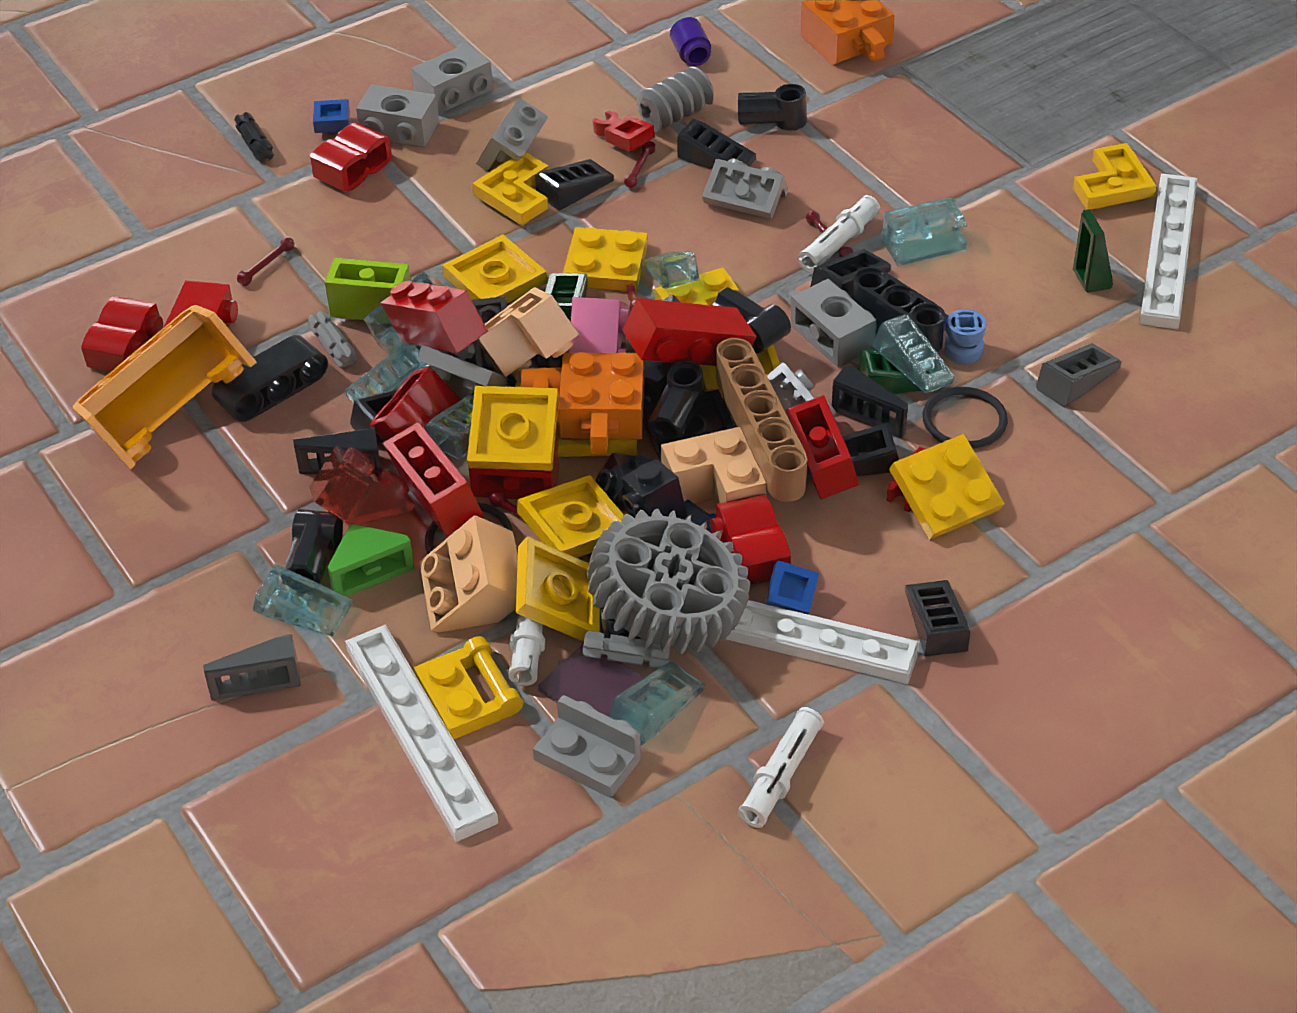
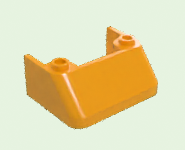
(160, 380)

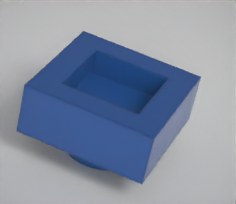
(331, 115)
(791, 587)

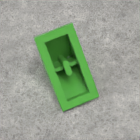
(368, 558)

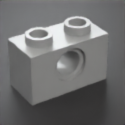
(454, 77)
(400, 114)
(832, 322)

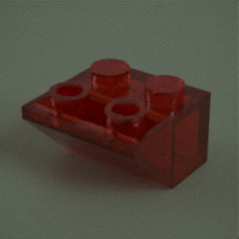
(358, 492)

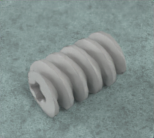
(675, 98)

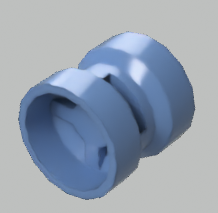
(965, 336)

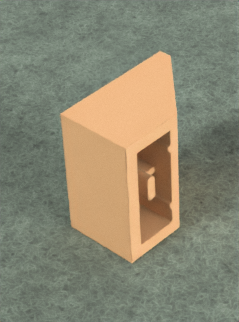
(471, 577)

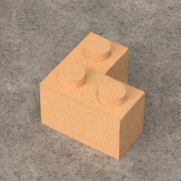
(525, 329)
(714, 467)

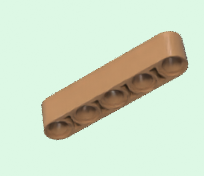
(761, 419)

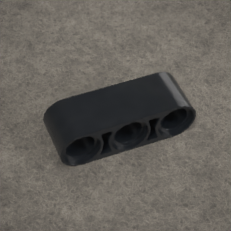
(889, 298)
(274, 378)

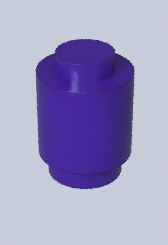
(691, 41)

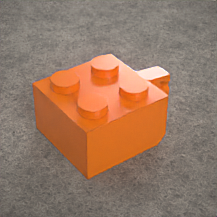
(847, 28)
(601, 398)

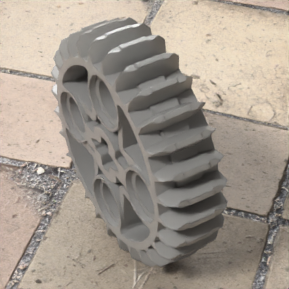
(668, 581)

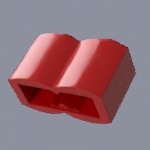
(351, 156)
(120, 332)
(415, 401)
(754, 534)

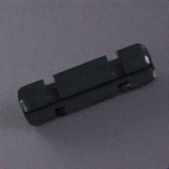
(254, 137)

